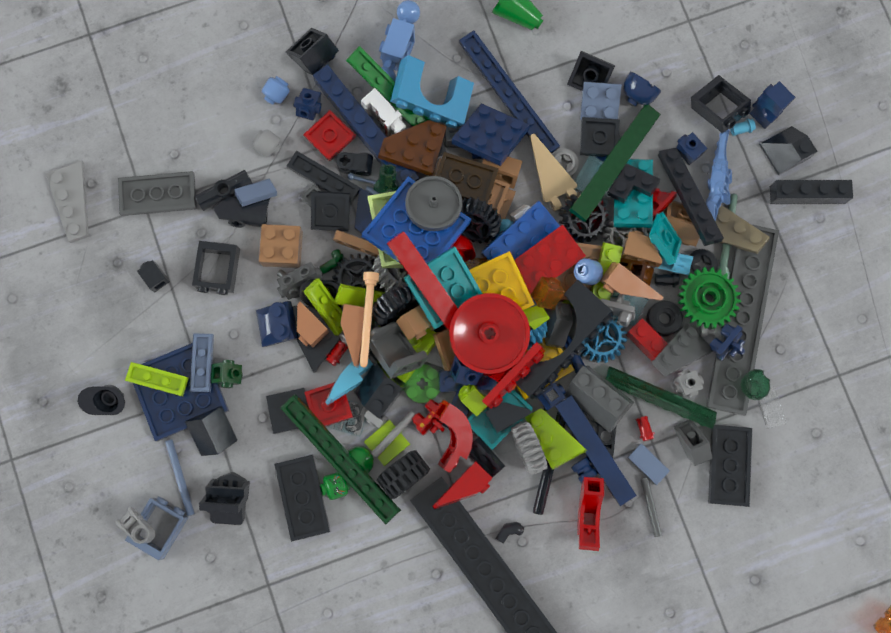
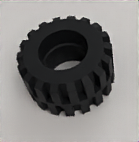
(403, 474)

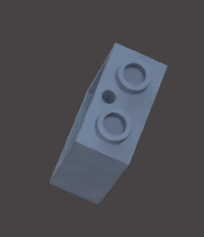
(150, 548)

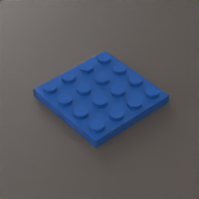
(394, 220)
(523, 233)

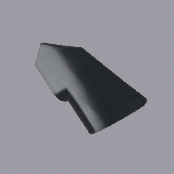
(237, 216)

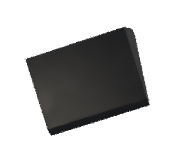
(590, 69)
(211, 431)

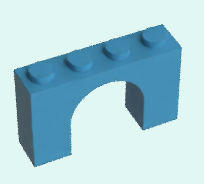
(408, 95)

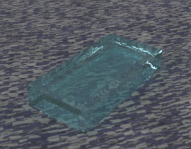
(587, 172)

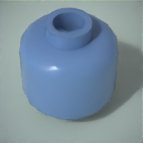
(275, 90)
(588, 271)

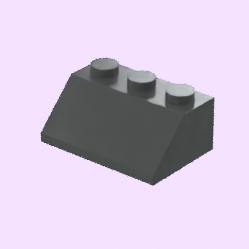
(599, 398)

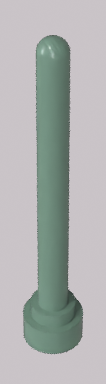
(726, 247)

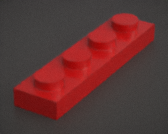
(509, 381)

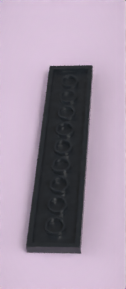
(480, 563)

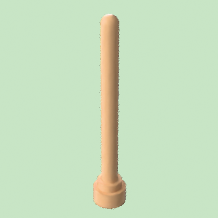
(371, 280)

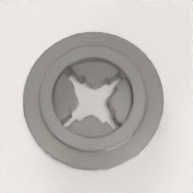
(568, 156)

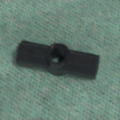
(213, 196)

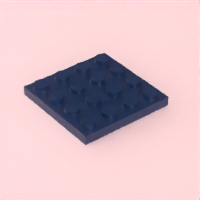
(167, 411)

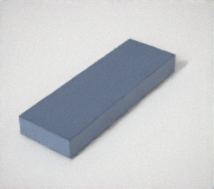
(201, 362)

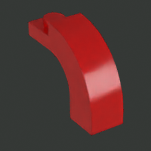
(460, 433)
(589, 513)

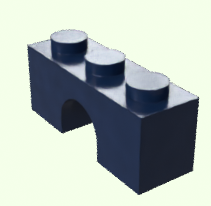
(771, 104)

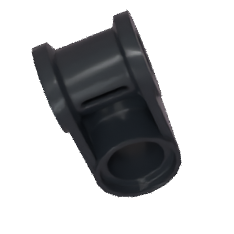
(357, 163)

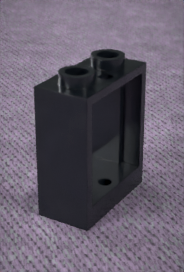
(709, 92)
(216, 248)

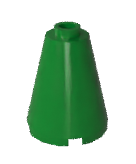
(519, 12)

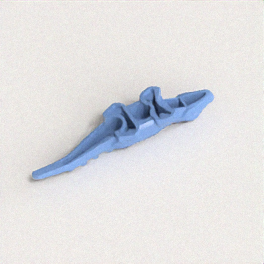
(720, 177)

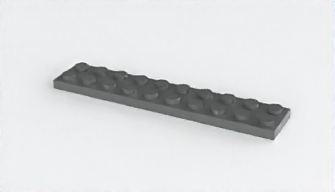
(753, 276)

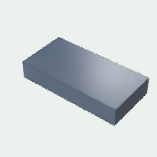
(255, 192)
(648, 464)

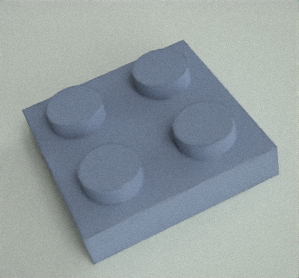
(600, 100)

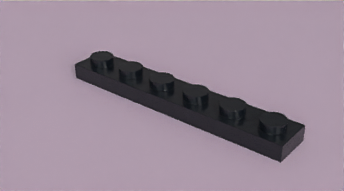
(690, 196)

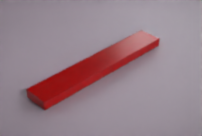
(423, 277)

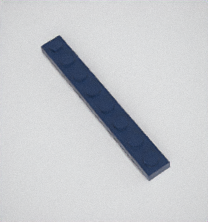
(506, 89)

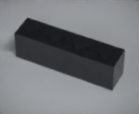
(811, 192)

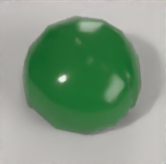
(362, 456)

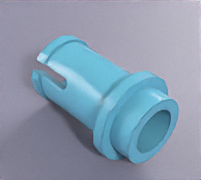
(742, 127)

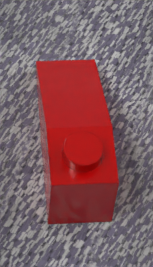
(469, 484)

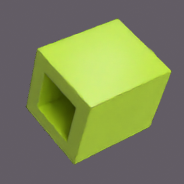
(472, 398)

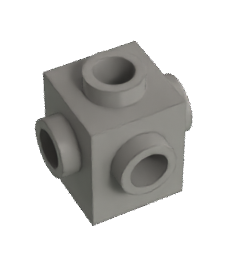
(683, 388)

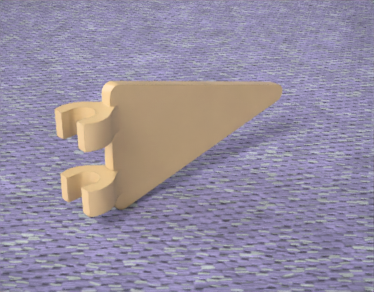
(552, 176)

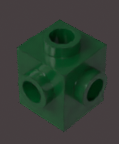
(226, 373)

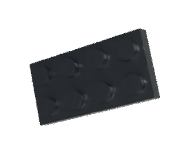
(730, 465)
(302, 498)

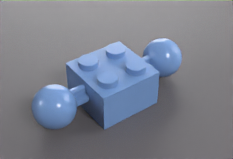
(399, 37)

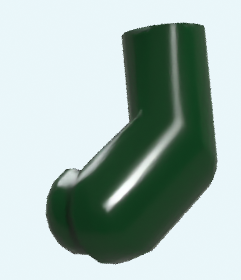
(332, 263)

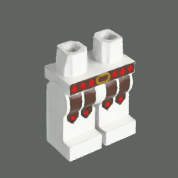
(381, 109)

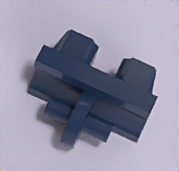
(723, 348)

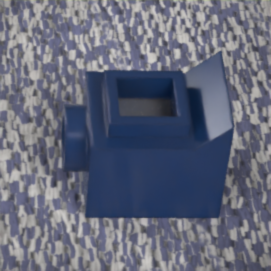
(551, 396)

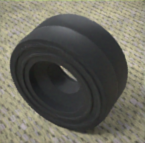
(672, 311)

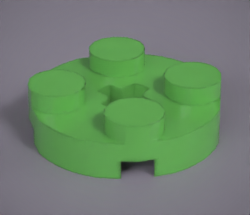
(429, 392)

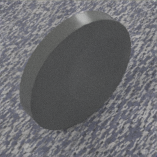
(433, 203)

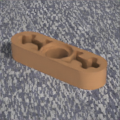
(356, 243)

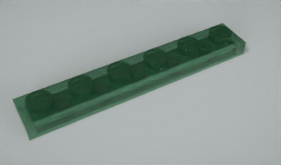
(661, 397)

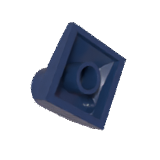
(276, 323)

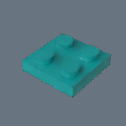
(665, 238)

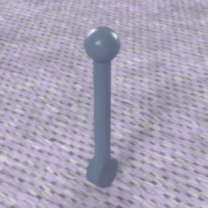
(351, 176)

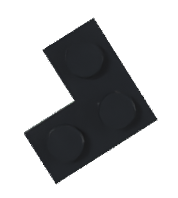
(630, 179)

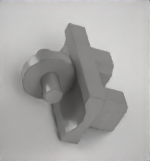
(621, 309)

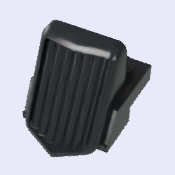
(226, 499)

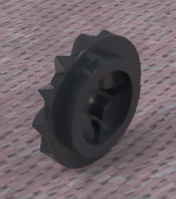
(707, 257)

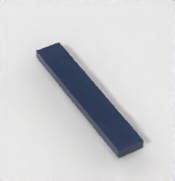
(595, 451)

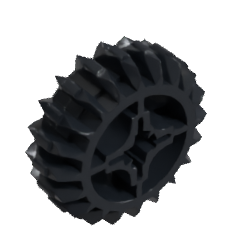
(484, 220)
(588, 231)
(344, 268)
(393, 305)

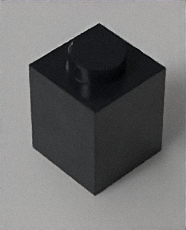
(153, 275)

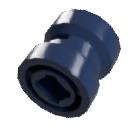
(584, 469)

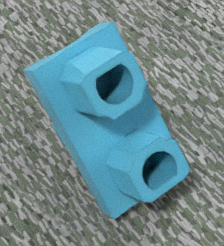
(681, 266)

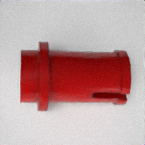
(337, 353)
(645, 428)

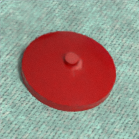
(489, 333)

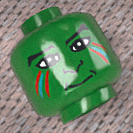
(334, 486)

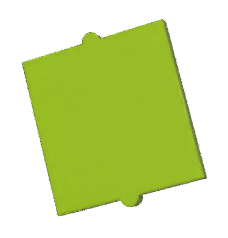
(394, 447)

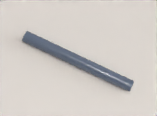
(179, 477)

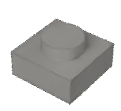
(374, 421)

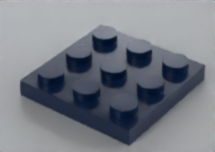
(490, 134)

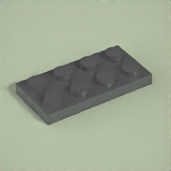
(157, 193)

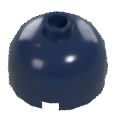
(639, 90)

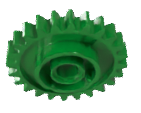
(721, 291)

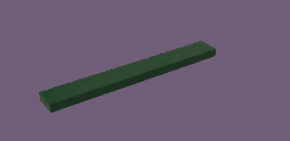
(614, 163)
(340, 459)

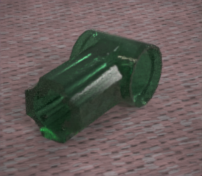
(386, 179)

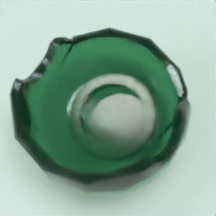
(755, 384)

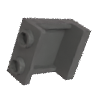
(395, 350)

